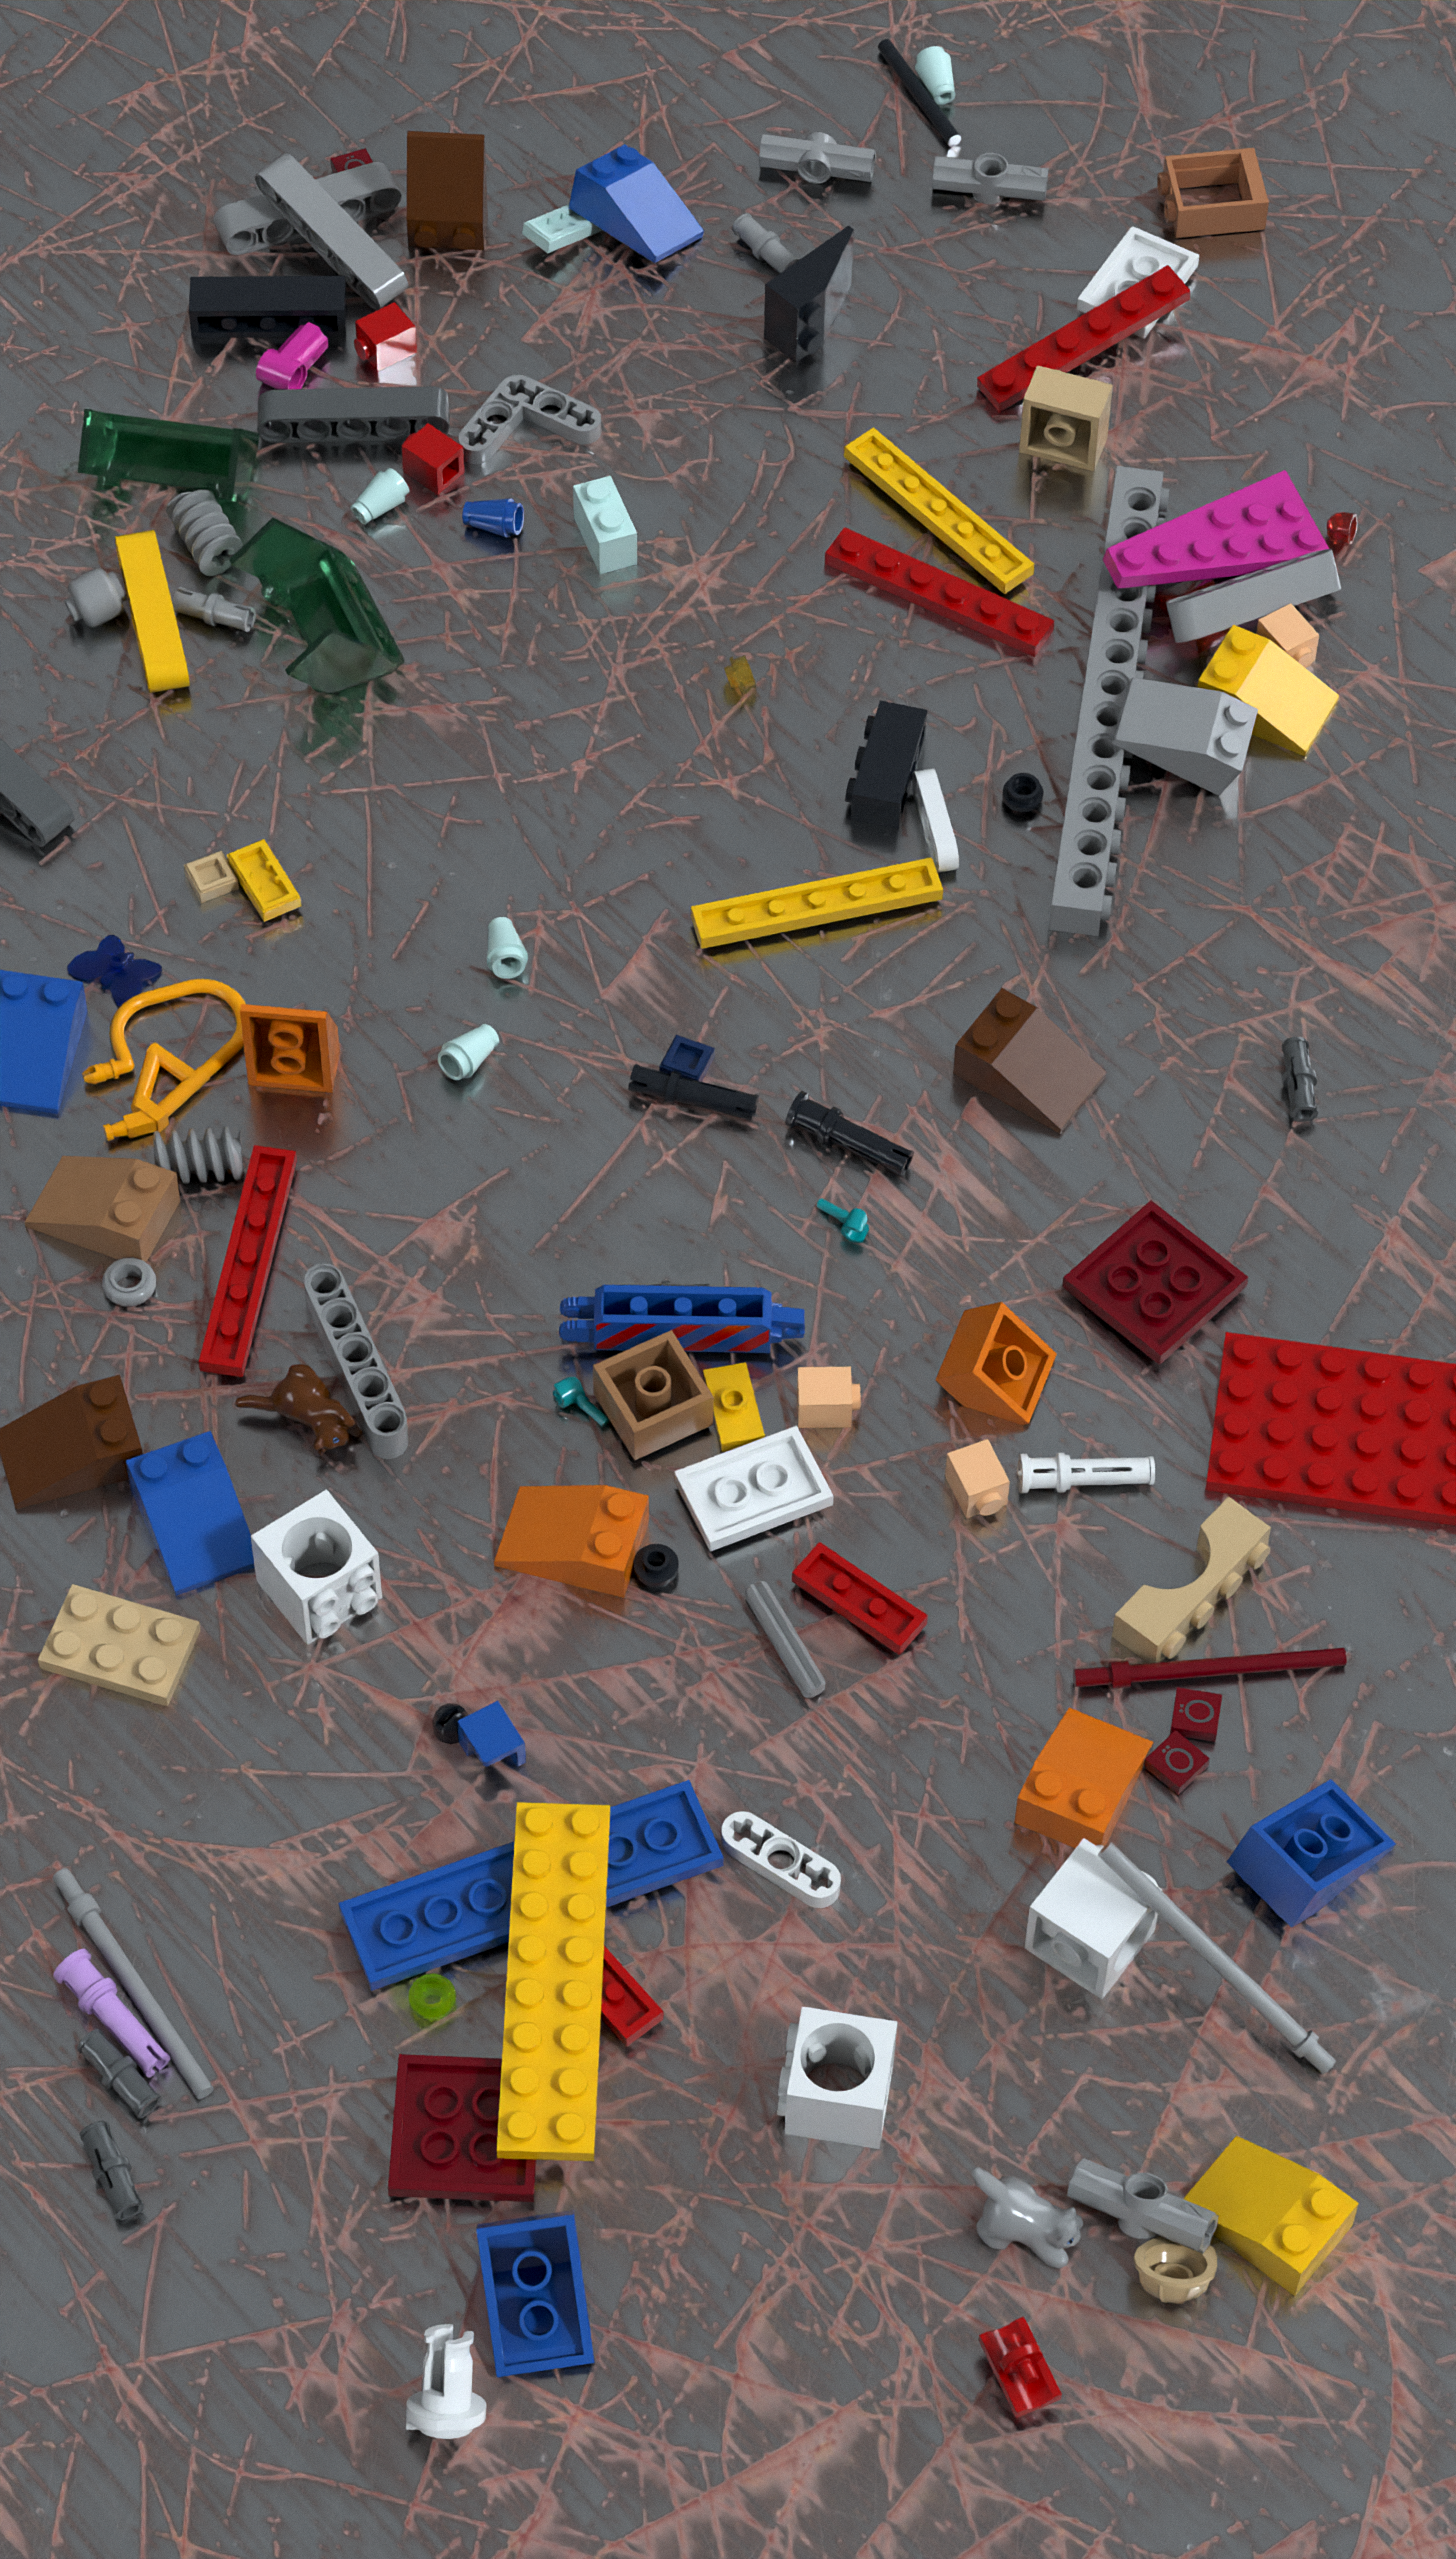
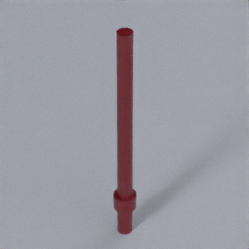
(1121, 1674)

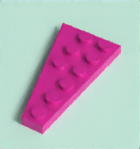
(1221, 539)

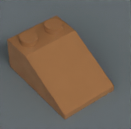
(107, 1205)

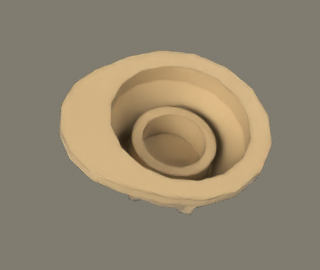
(1173, 2270)

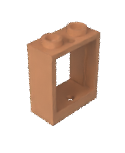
(1214, 169)

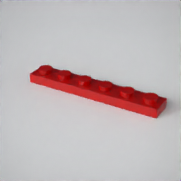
(1086, 336)
(939, 592)
(247, 1261)

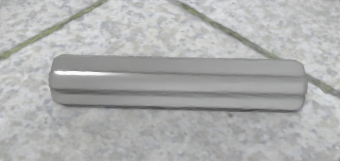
(785, 1639)

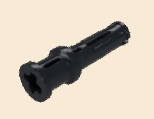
(832, 1126)

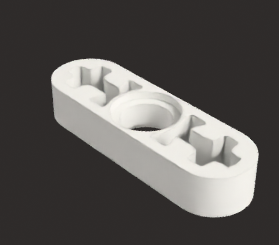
(935, 820)
(816, 1866)

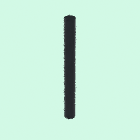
(919, 92)

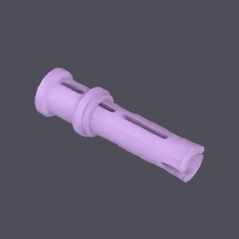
(99, 1998)

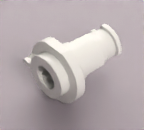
(446, 2403)

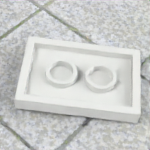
(1131, 261)
(753, 1488)

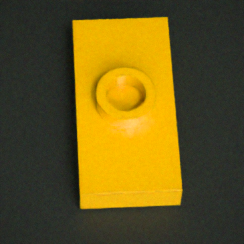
(264, 880)
(734, 1406)

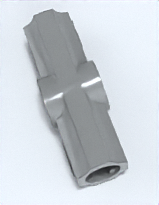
(817, 158)
(990, 178)
(1143, 2205)

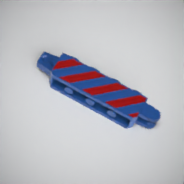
(698, 1316)

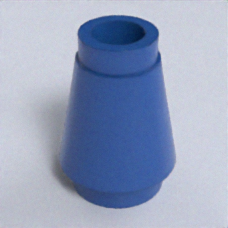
(495, 516)

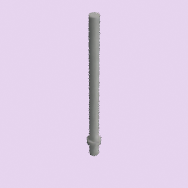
(1303, 2042)

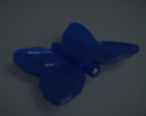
(114, 964)

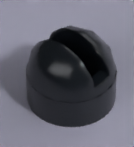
(448, 1733)

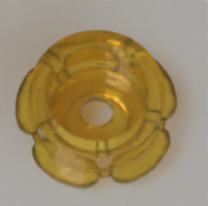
(740, 674)

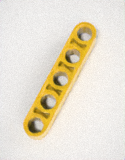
(152, 611)

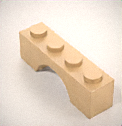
(1158, 1619)

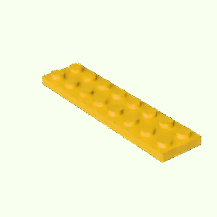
(554, 1982)

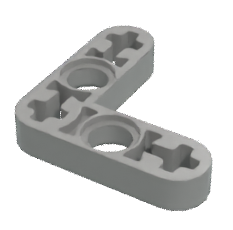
(518, 408)

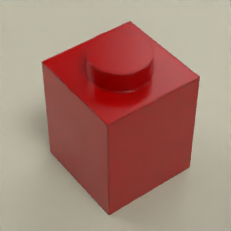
(385, 337)
(432, 458)

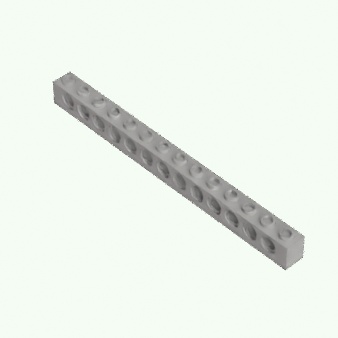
(1097, 763)

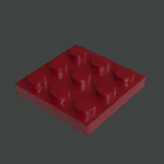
(1155, 1282)
(450, 2133)

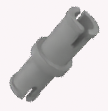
(764, 244)
(214, 609)

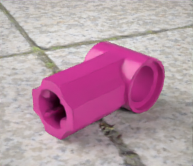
(289, 364)

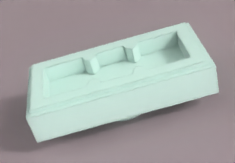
(558, 229)

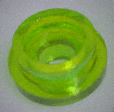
(427, 1985)

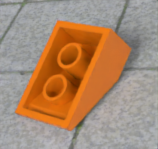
(290, 1048)
(575, 1535)
(1081, 1780)

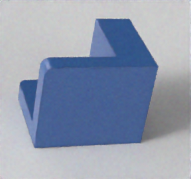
(491, 1736)

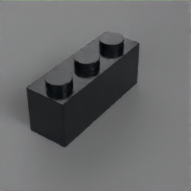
(887, 764)

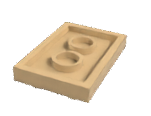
(119, 1645)

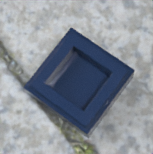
(688, 1057)

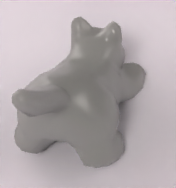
(1018, 2214)

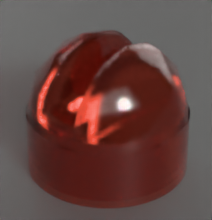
(1342, 527)

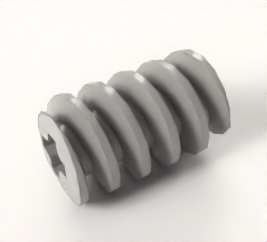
(204, 530)
(200, 1154)

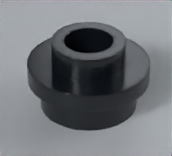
(1028, 786)
(659, 1575)

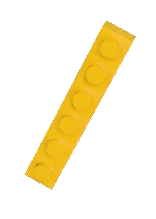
(939, 510)
(816, 903)

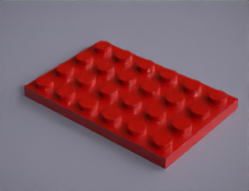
(1335, 1429)

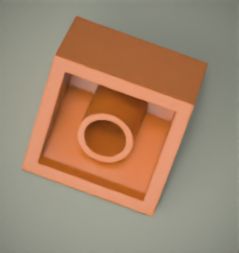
(996, 1364)

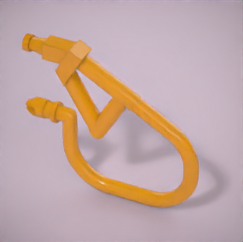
(146, 1114)

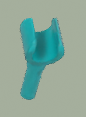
(855, 1222)
(571, 1391)

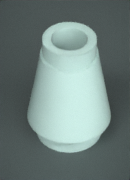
(936, 73)
(380, 496)
(505, 950)
(465, 1053)

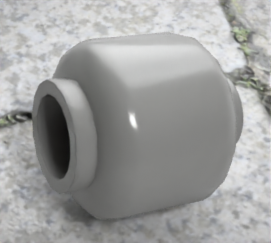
(95, 597)

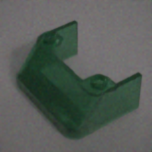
(167, 453)
(329, 604)

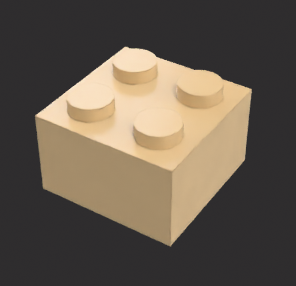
(1065, 418)

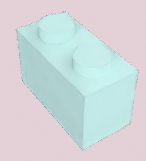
(605, 525)

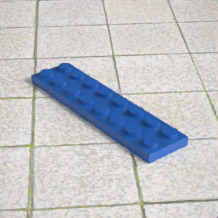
(468, 1902)

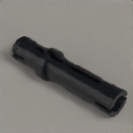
(693, 1092)

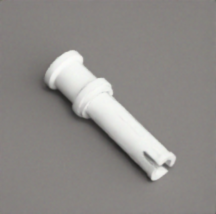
(1056, 1472)

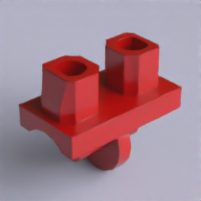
(1020, 2367)

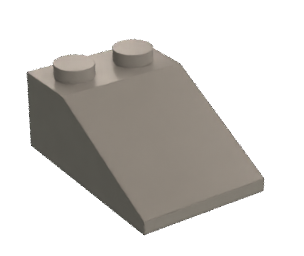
(1186, 731)

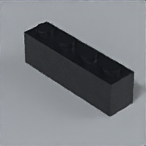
(266, 305)

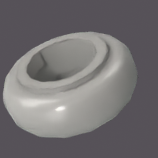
(129, 1296)

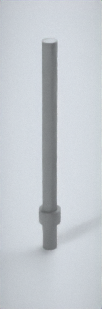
(86, 1913)

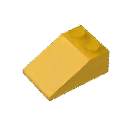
(1287, 695)
(1274, 2211)

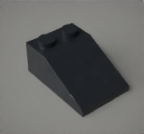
(808, 297)

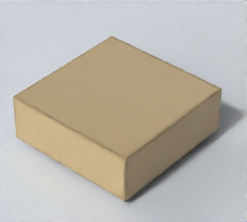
(211, 877)

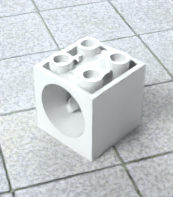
(310, 1535)
(1089, 1921)
(845, 2039)

